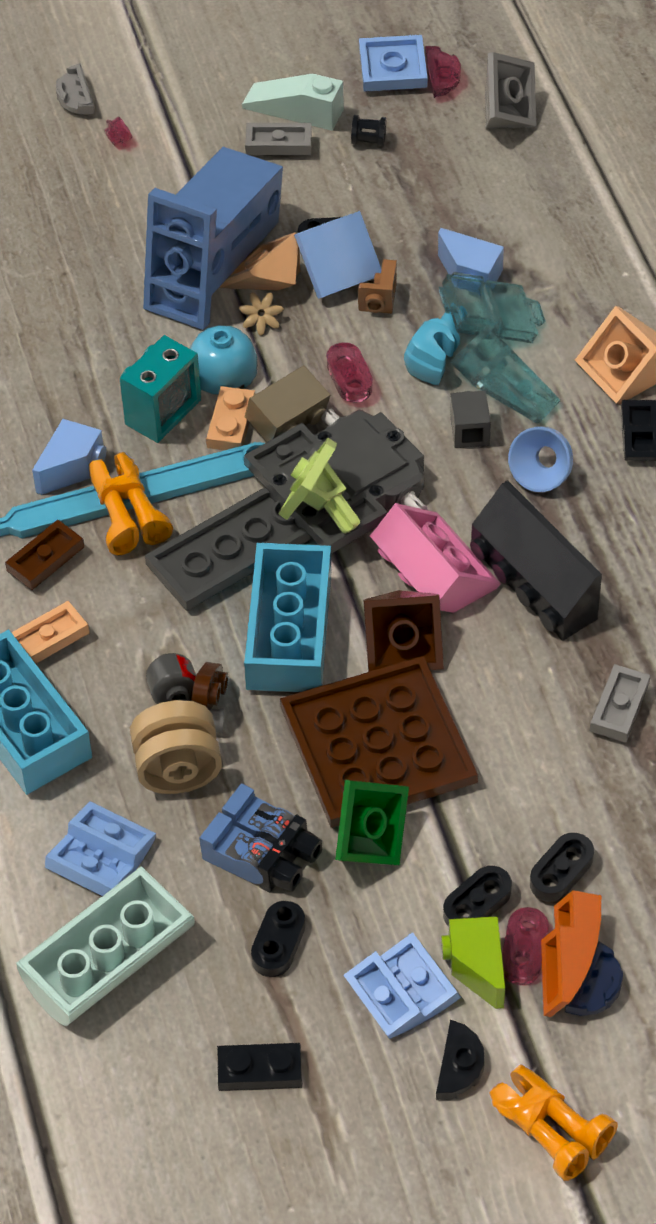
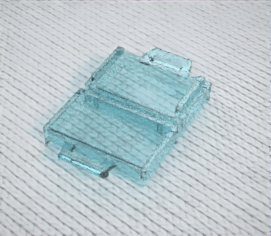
(490, 303)

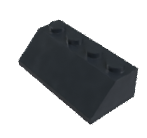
(536, 562)

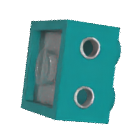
(160, 388)

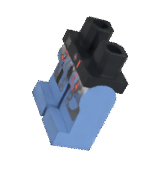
(259, 841)

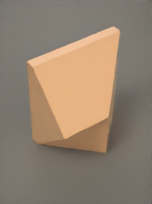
(268, 267)
(621, 356)

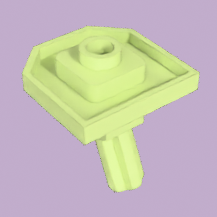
(320, 488)

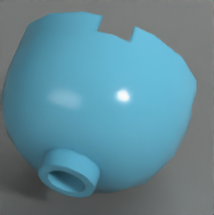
(224, 358)

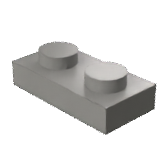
(278, 138)
(620, 703)

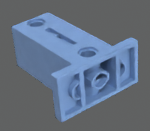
(207, 232)

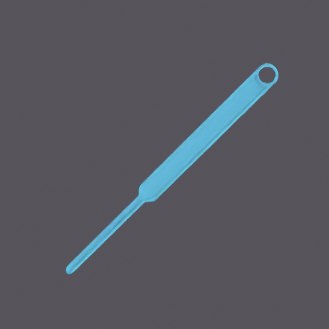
(159, 485)

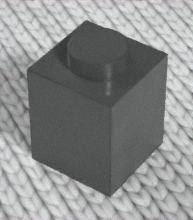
(470, 419)

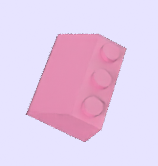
(432, 557)

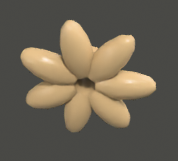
(258, 306)

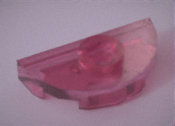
(443, 70)

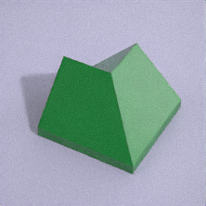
(372, 822)

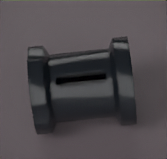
(378, 125)

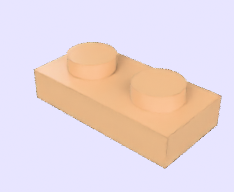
(228, 421)
(51, 632)

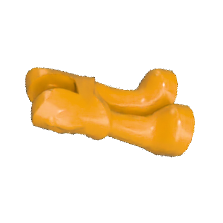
(123, 532)
(542, 1100)

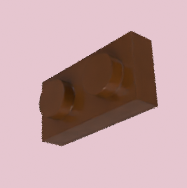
(44, 554)

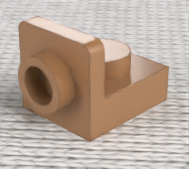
(380, 295)

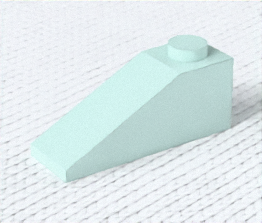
(299, 99)

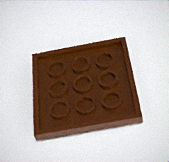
(379, 730)

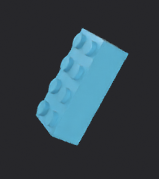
(288, 617)
(37, 727)

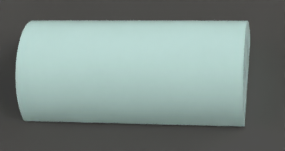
(103, 946)

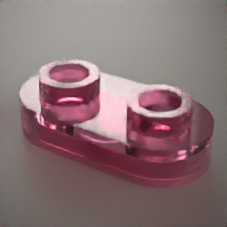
(353, 378)
(524, 943)

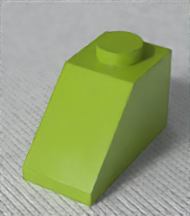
(476, 957)

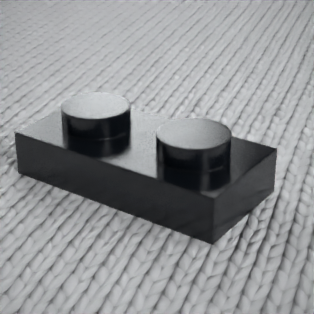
(259, 1066)

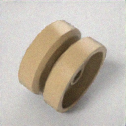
(175, 747)

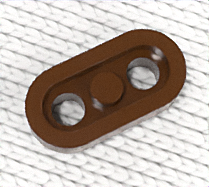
(209, 684)

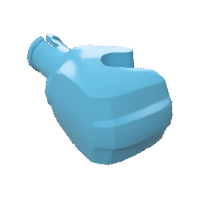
(428, 349)

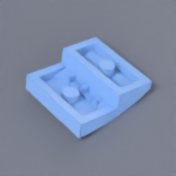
(338, 254)
(99, 849)
(402, 986)

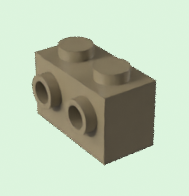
(287, 403)

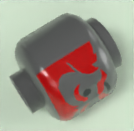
(171, 678)

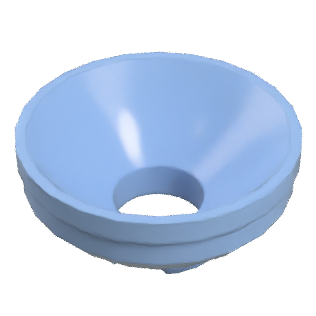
(525, 461)

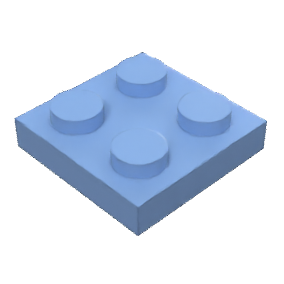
(393, 63)

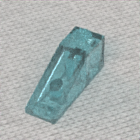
(504, 376)

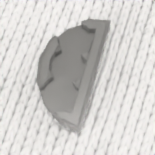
(74, 92)

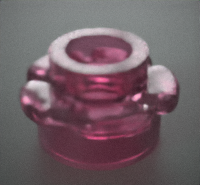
(117, 132)

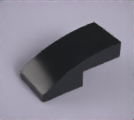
(639, 429)

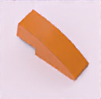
(569, 948)

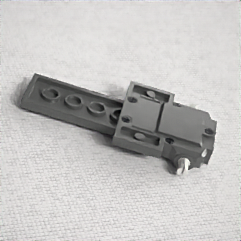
(369, 459)

